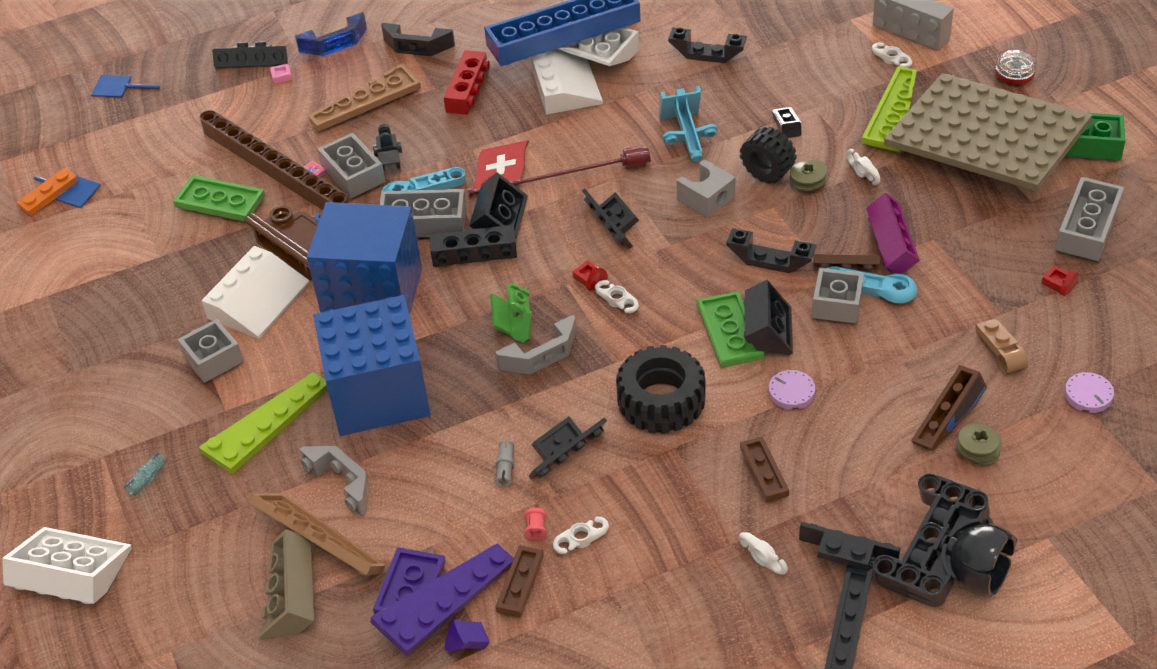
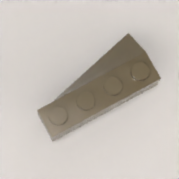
(289, 587)

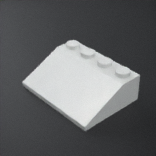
(607, 48)
(564, 81)
(254, 293)
(65, 565)

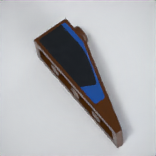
(951, 407)

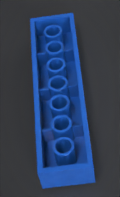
(557, 27)

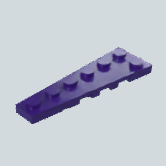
(429, 607)

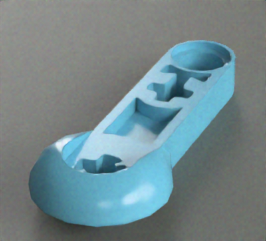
(431, 181)
(886, 286)

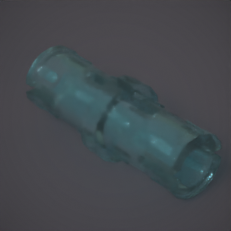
(145, 473)

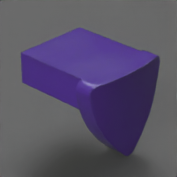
(466, 635)

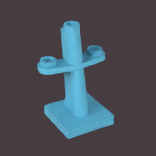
(683, 106)

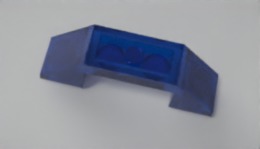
(334, 41)

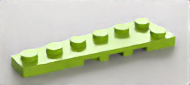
(891, 108)
(250, 434)

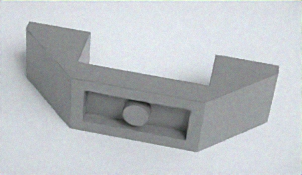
(514, 360)
(321, 458)

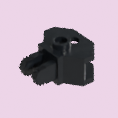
(387, 147)

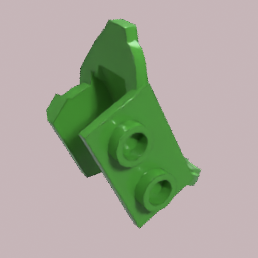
(505, 311)

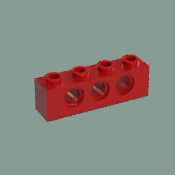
(466, 82)

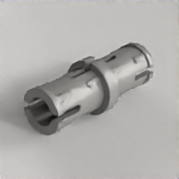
(504, 463)

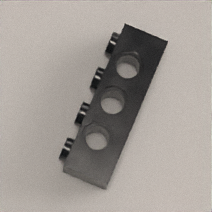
(473, 245)

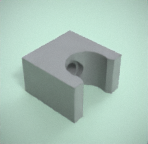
(709, 194)

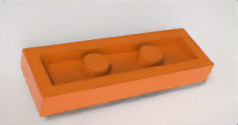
(47, 192)

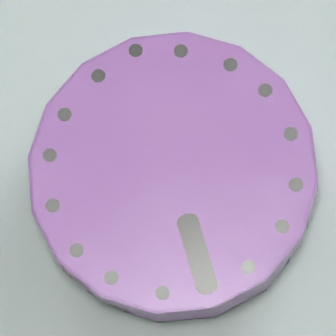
(791, 389)
(1089, 392)

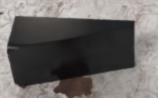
(787, 122)

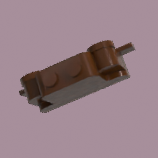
(286, 236)

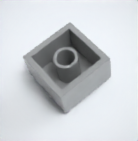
(837, 295)
(210, 350)

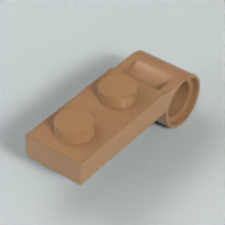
(1010, 354)

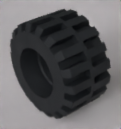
(768, 154)

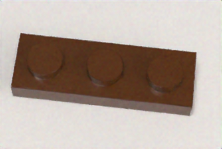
(846, 261)
(764, 469)
(519, 581)

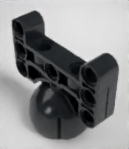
(963, 548)

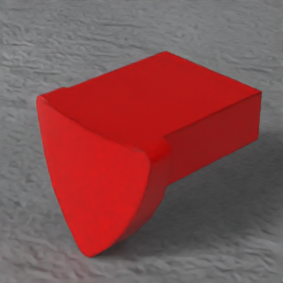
(589, 274)
(1060, 280)

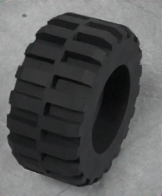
(661, 411)

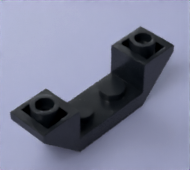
(681, 40)
(417, 45)
(769, 258)

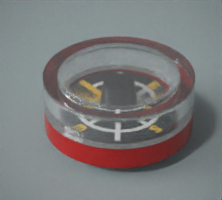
(1015, 66)

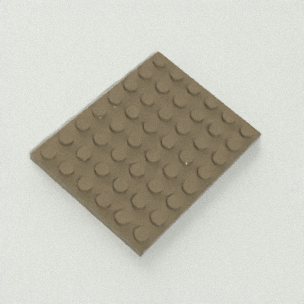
(989, 131)

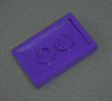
(406, 574)

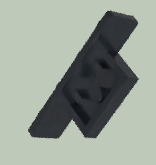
(250, 55)
(616, 213)
(561, 440)
(844, 547)

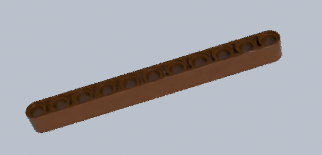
(270, 160)

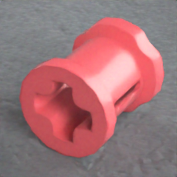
(535, 524)

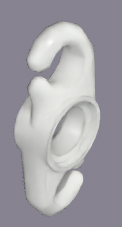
(884, 54)
(863, 167)
(621, 302)
(568, 536)
(763, 553)

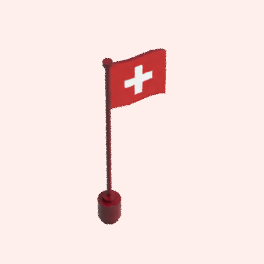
(510, 163)

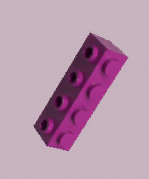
(892, 234)

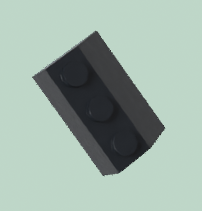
(498, 204)
(768, 319)

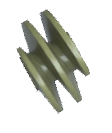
(808, 175)
(979, 444)

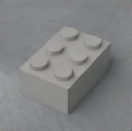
(351, 165)

